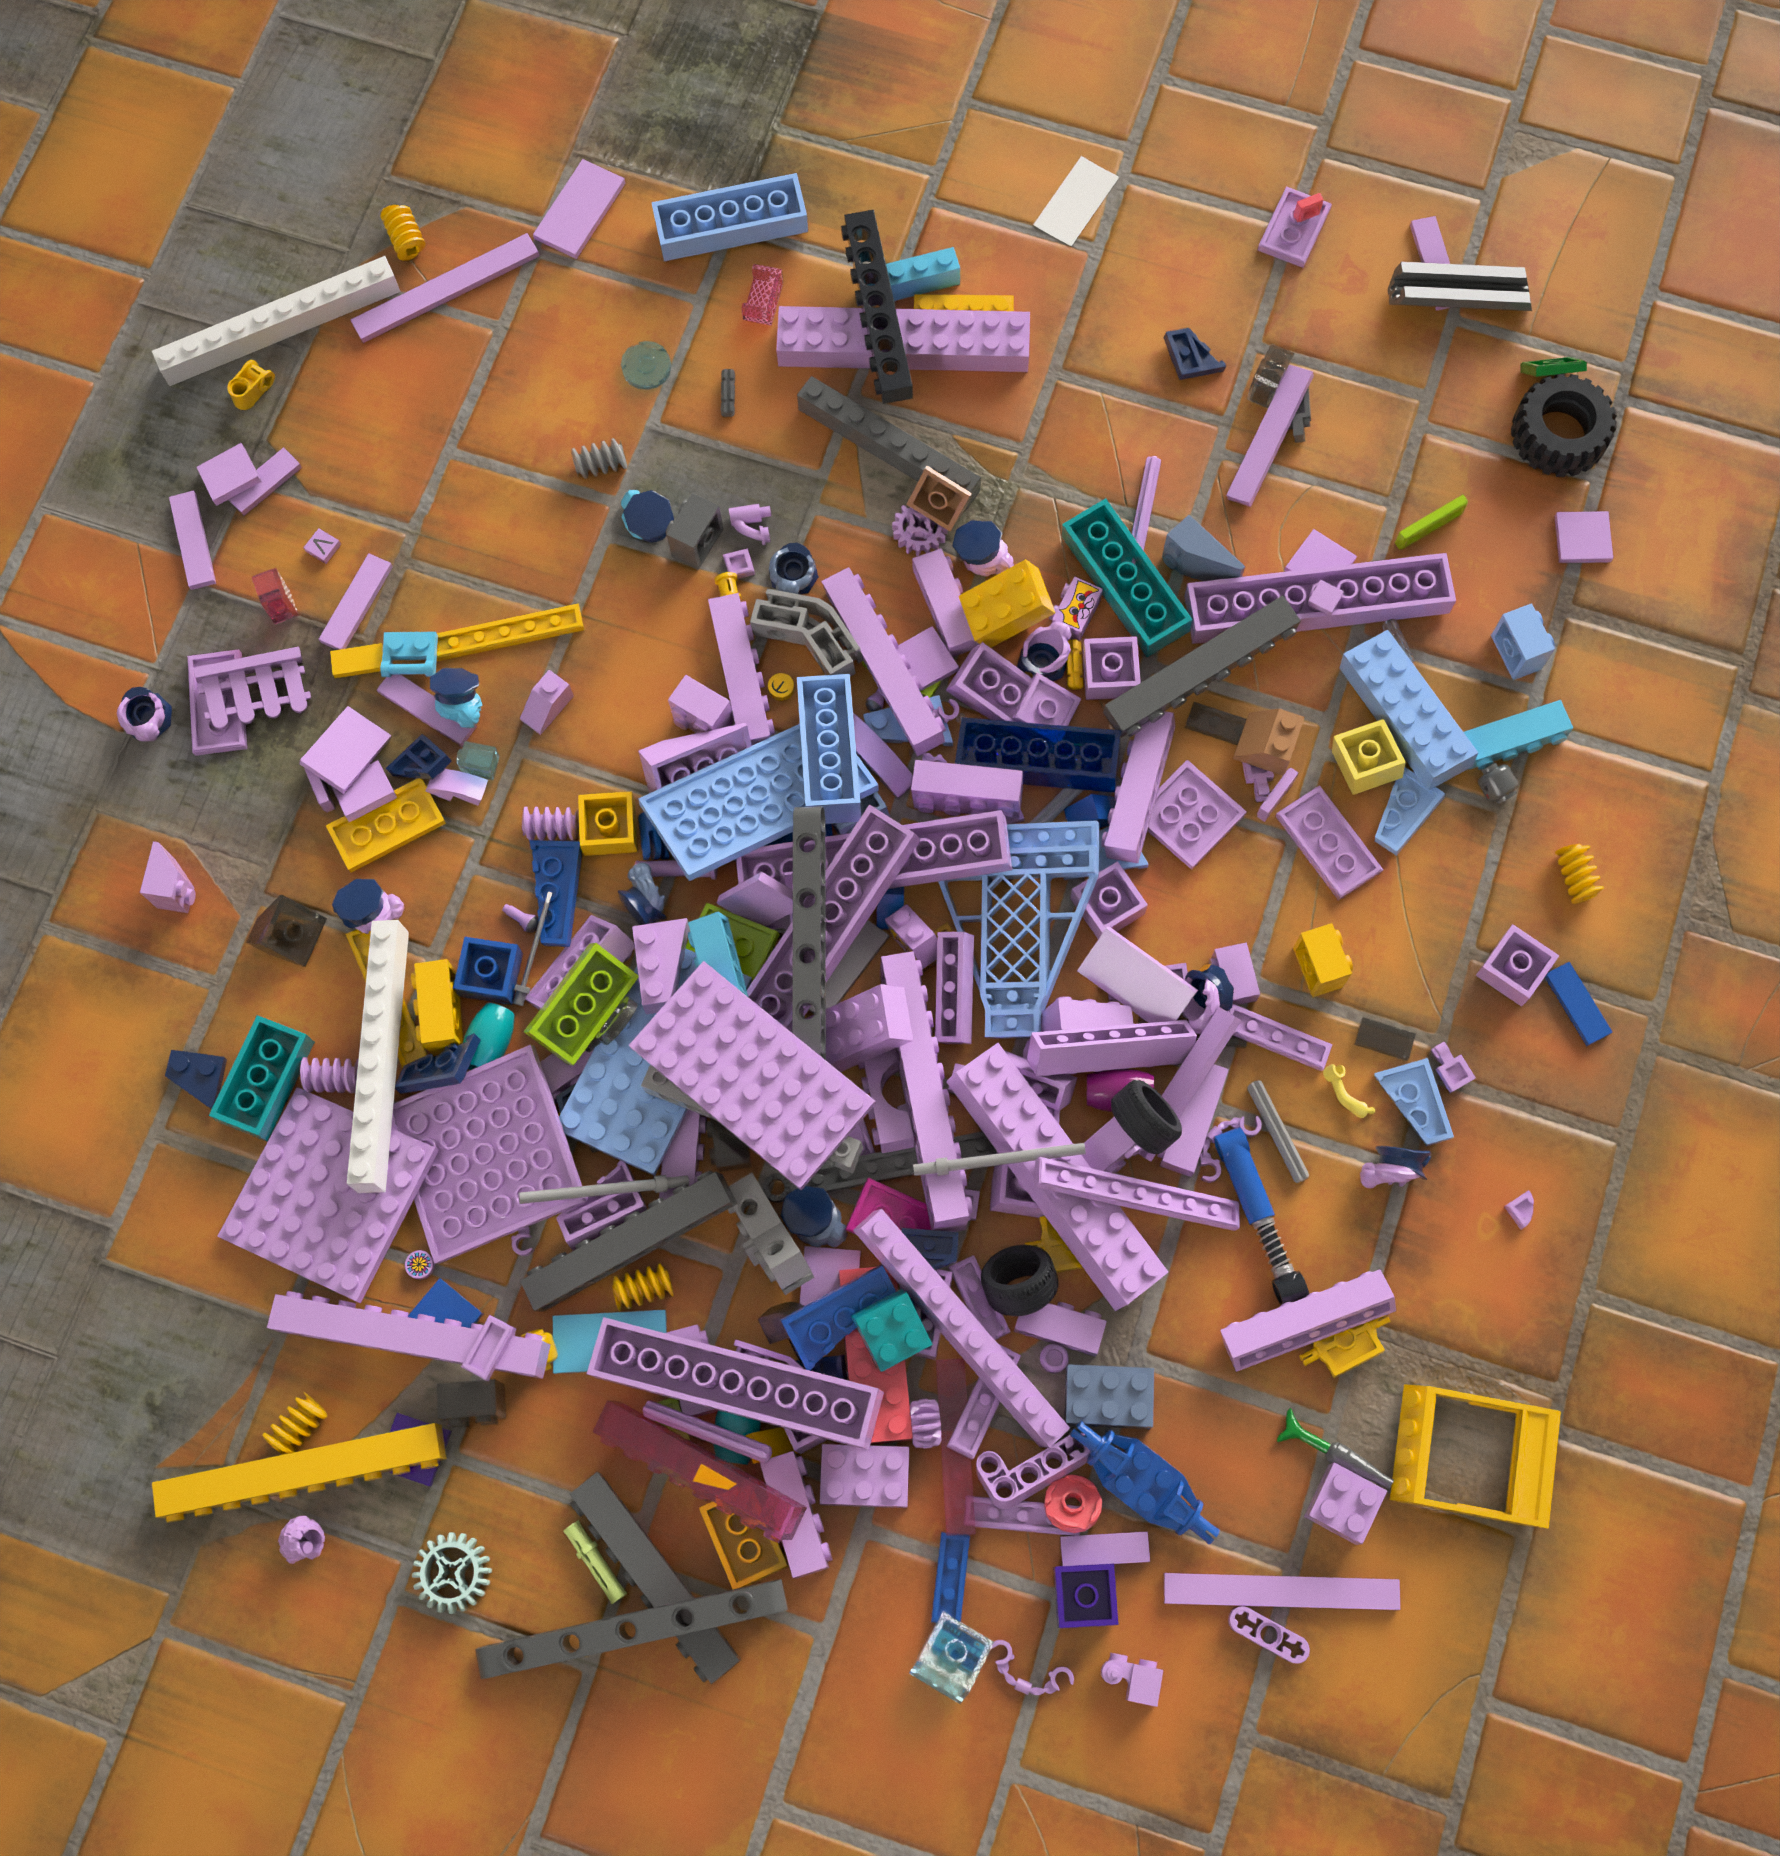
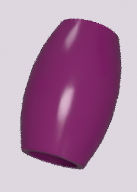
(1107, 1083)

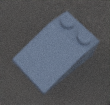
(1198, 554)

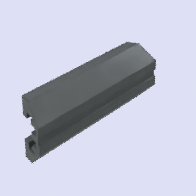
(1460, 286)

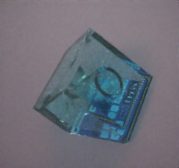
(951, 1658)

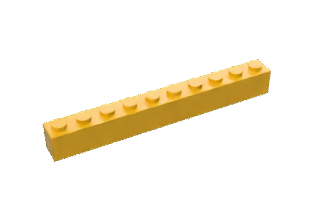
(299, 1471)

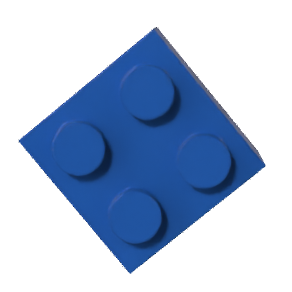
(488, 970)

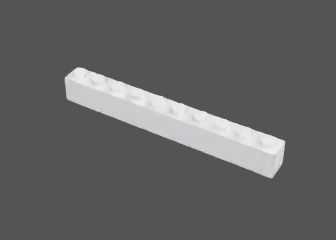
(276, 321)
(378, 1057)

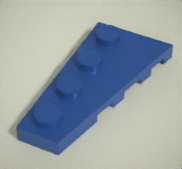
(556, 871)
(828, 1320)

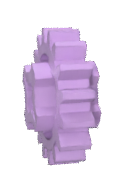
(915, 535)

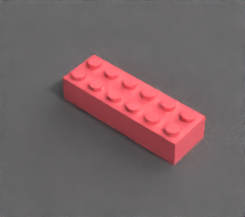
(894, 1413)

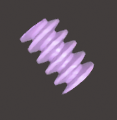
(550, 824)
(328, 1077)

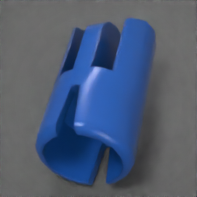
(651, 842)

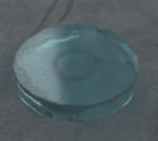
(646, 365)

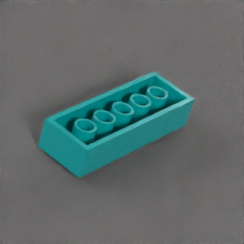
(1133, 591)

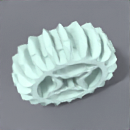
(436, 1552)

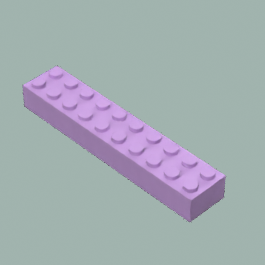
(930, 339)
(1371, 594)
(945, 851)
(853, 890)
(926, 1099)
(1093, 1230)
(736, 1383)

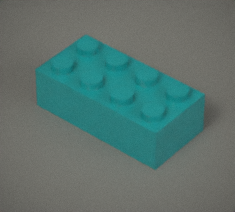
(261, 1078)

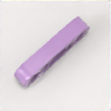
(1292, 1637)

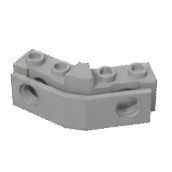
(787, 619)
(769, 1241)

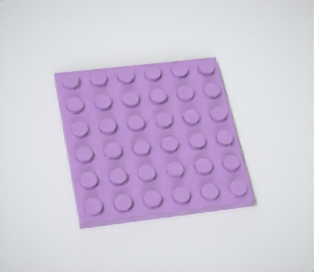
(493, 1141)
(306, 1214)

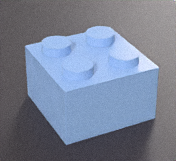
(1523, 641)

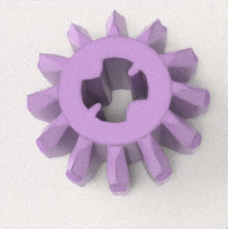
(925, 1423)

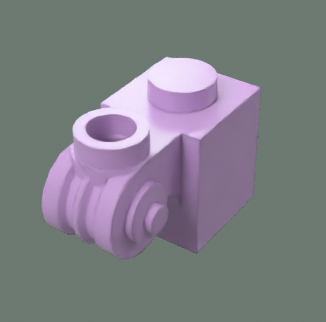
(1142, 1679)

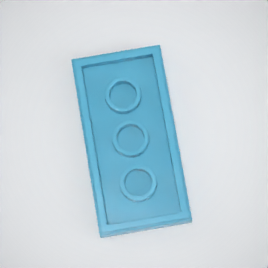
(577, 1335)

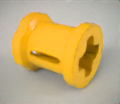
(727, 583)

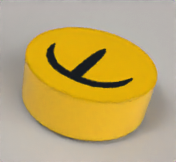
(781, 686)

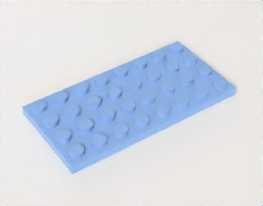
(735, 803)
(610, 1105)

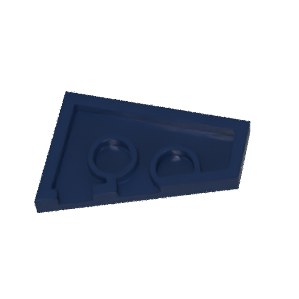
(439, 1070)

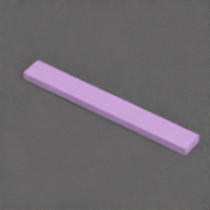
(445, 288)
(1136, 1194)
(1281, 1591)

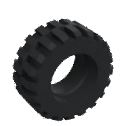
(1573, 398)

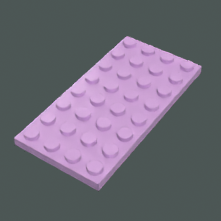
(752, 1075)

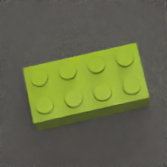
(581, 1003)

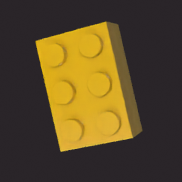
(1006, 604)
(437, 1006)
(742, 1550)

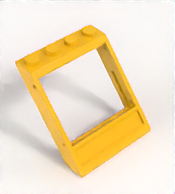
(1530, 1466)

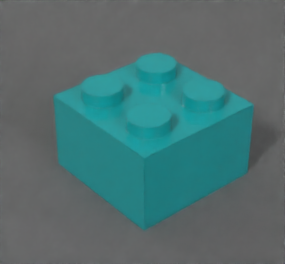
(891, 1330)

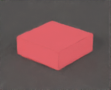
(1308, 207)

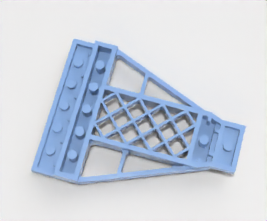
(1035, 852)

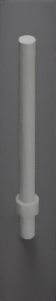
(943, 1166)
(658, 1184)

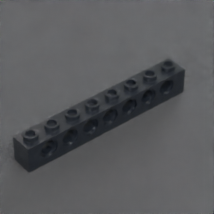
(864, 227)

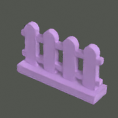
(236, 671)

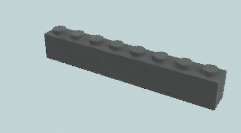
(880, 436)
(1202, 666)
(628, 1242)
(650, 1571)

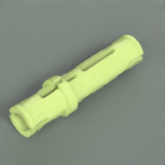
(597, 1565)

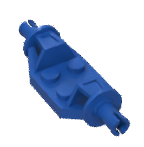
(1145, 1482)

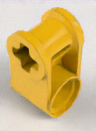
(252, 382)

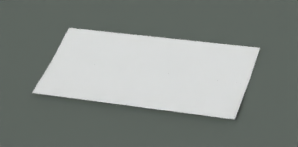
(1076, 201)

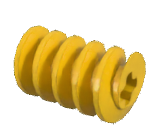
(403, 231)
(1578, 872)
(641, 1286)
(295, 1425)

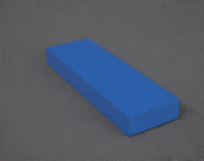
(1578, 1004)
(950, 1576)

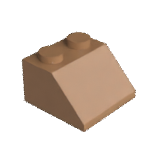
(939, 499)
(1269, 739)

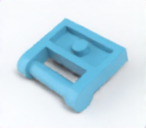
(409, 647)

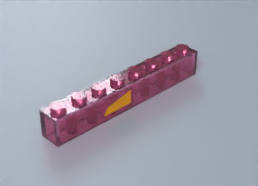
(699, 1470)

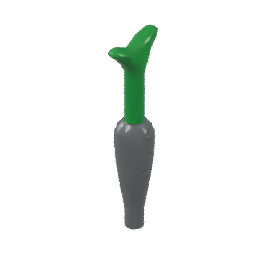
(1334, 1452)

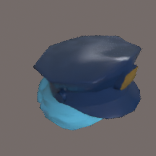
(646, 515)
(457, 696)

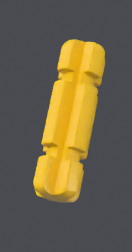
(1074, 666)

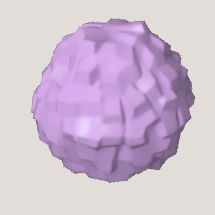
(301, 1539)

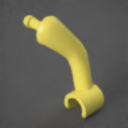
(1334, 1075)

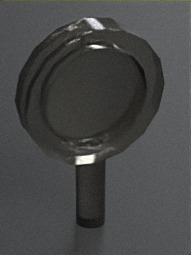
(614, 1024)

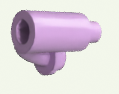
(750, 514)

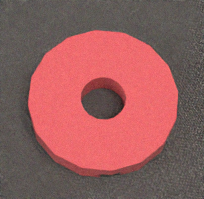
(1073, 1519)

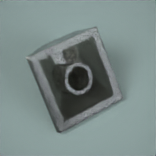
(287, 931)

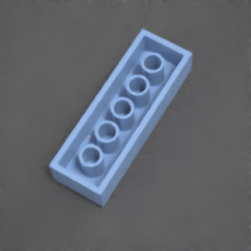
(730, 217)
(1412, 711)
(829, 747)

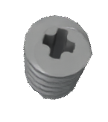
(599, 458)

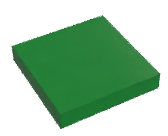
(1553, 366)

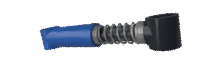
(1235, 1153)

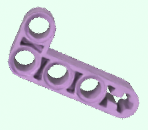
(1036, 1465)

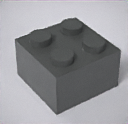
(694, 530)

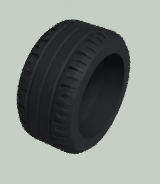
(1146, 1117)
(1026, 1296)

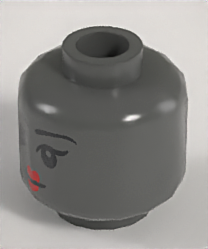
(1498, 782)

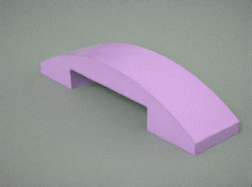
(881, 759)

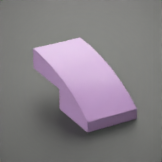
(457, 784)

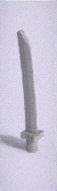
(522, 990)

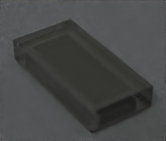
(1385, 1039)

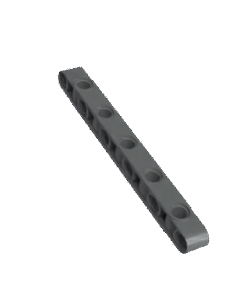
(809, 927)
(650, 1626)

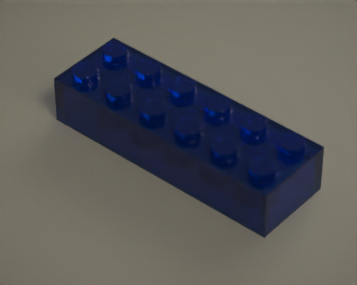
(1043, 752)

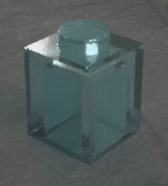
(478, 760)

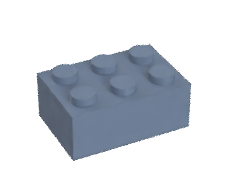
(1109, 1396)

